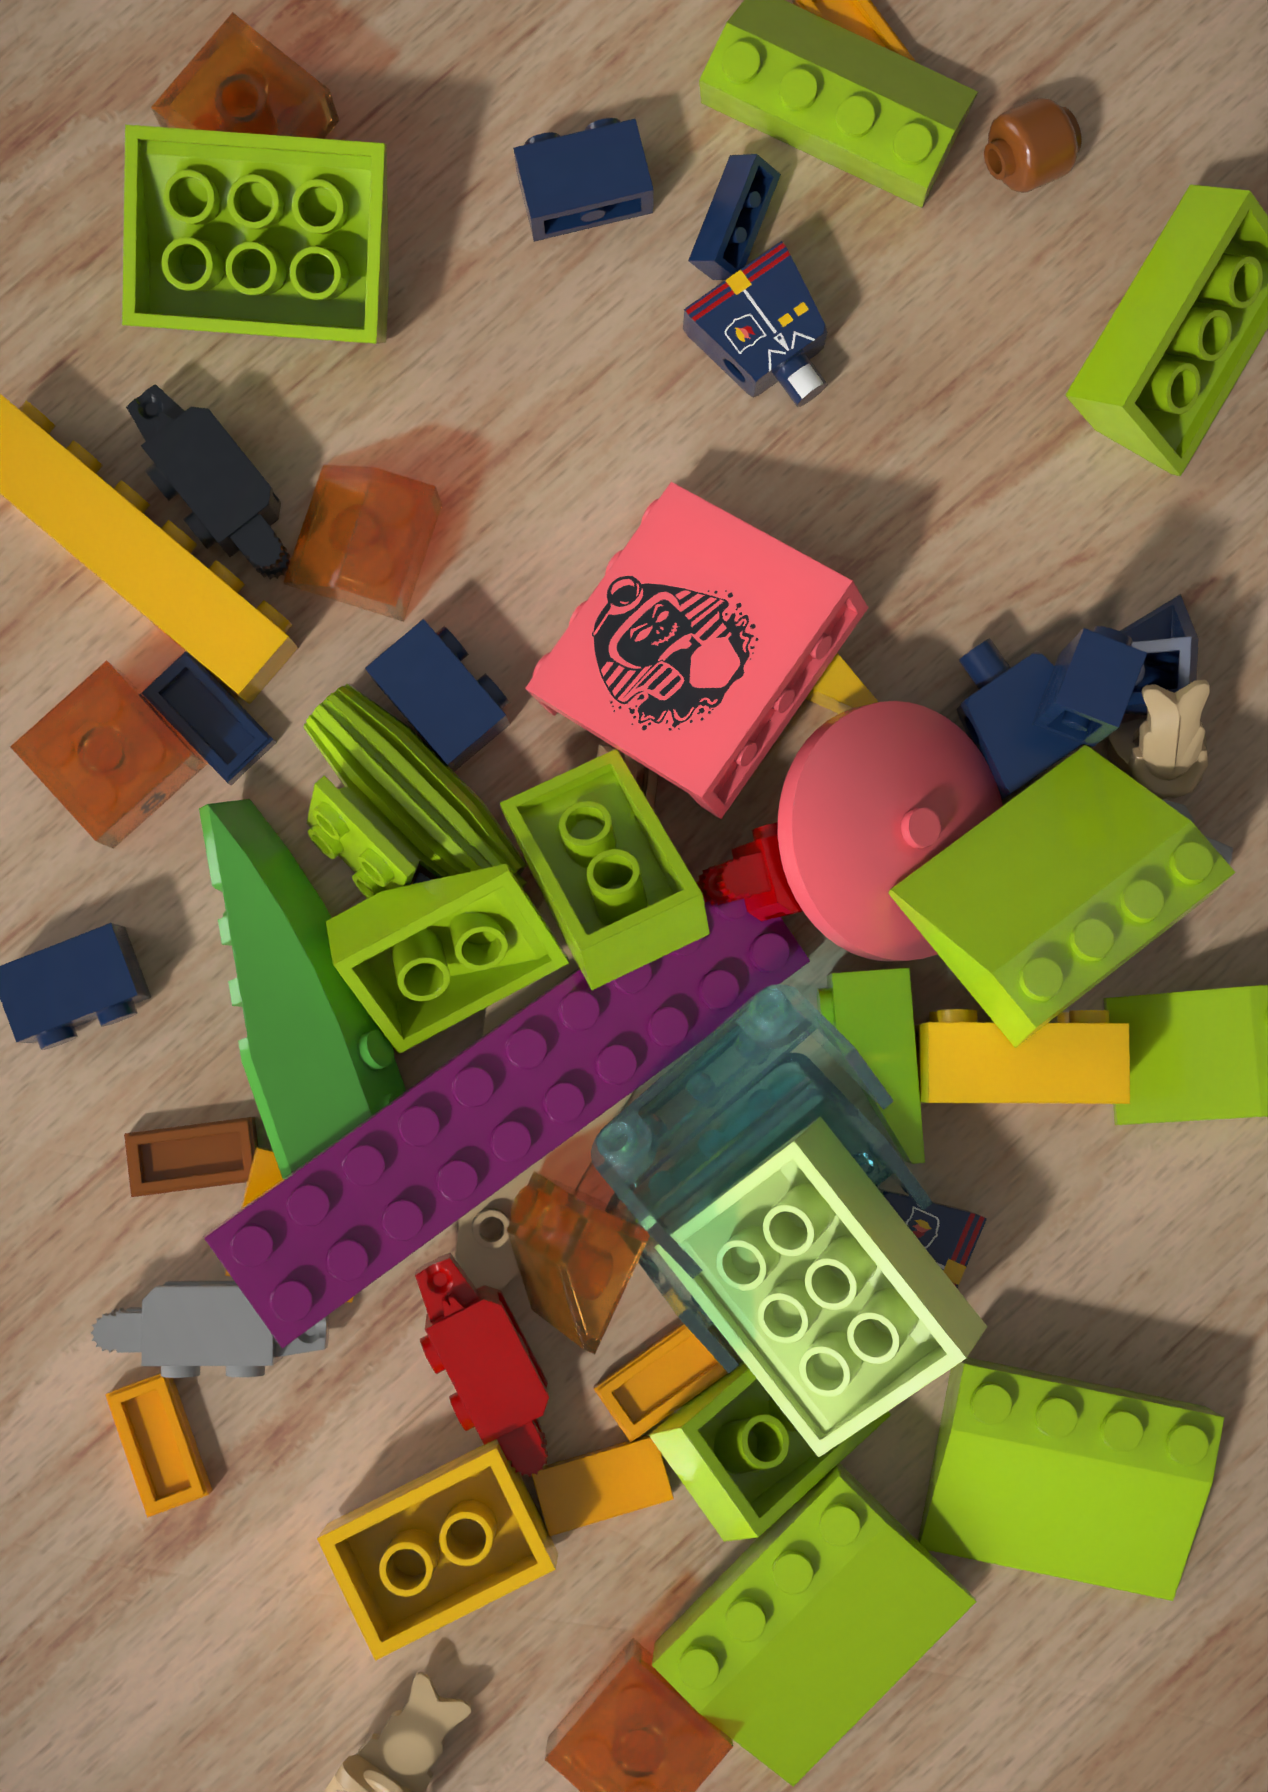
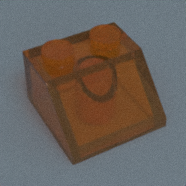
(365, 538)
(573, 1256)

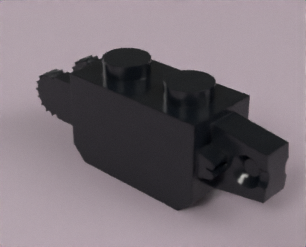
(213, 477)

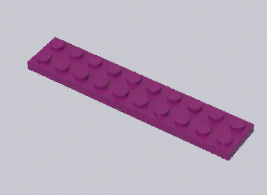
(487, 1120)

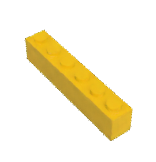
(137, 557)

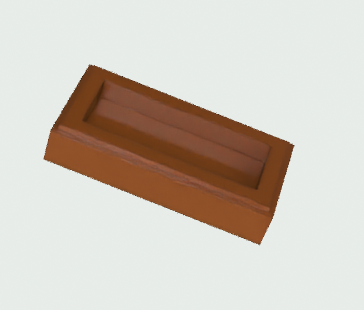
(190, 1156)

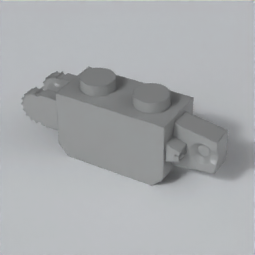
(199, 1326)

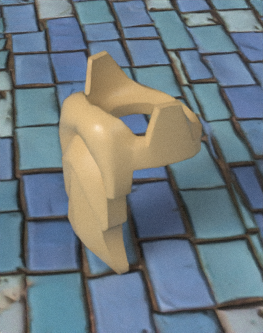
(1170, 741)
(406, 1747)

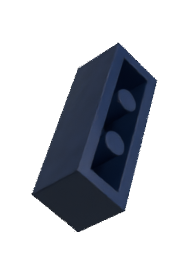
(734, 216)

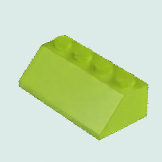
(836, 96)
(1181, 330)

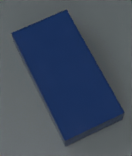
(208, 718)

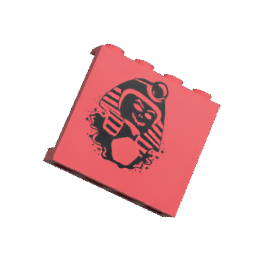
(698, 646)

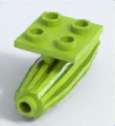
(396, 801)

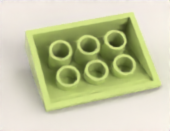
(824, 1289)

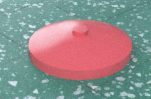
(869, 808)

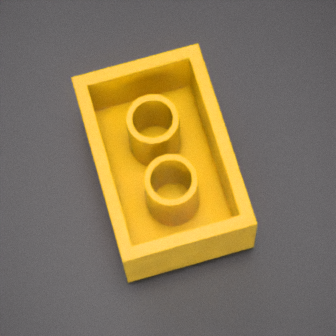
(1063, 1062)
(437, 1548)

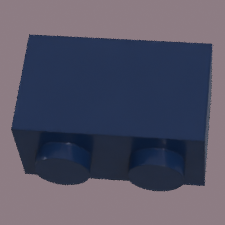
(584, 178)
(1090, 686)
(438, 693)
(72, 985)

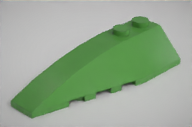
(309, 1041)

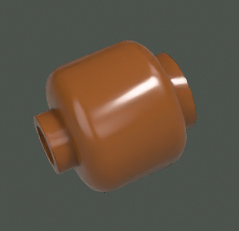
(1032, 145)

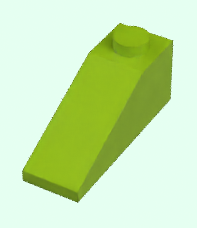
(877, 1018)

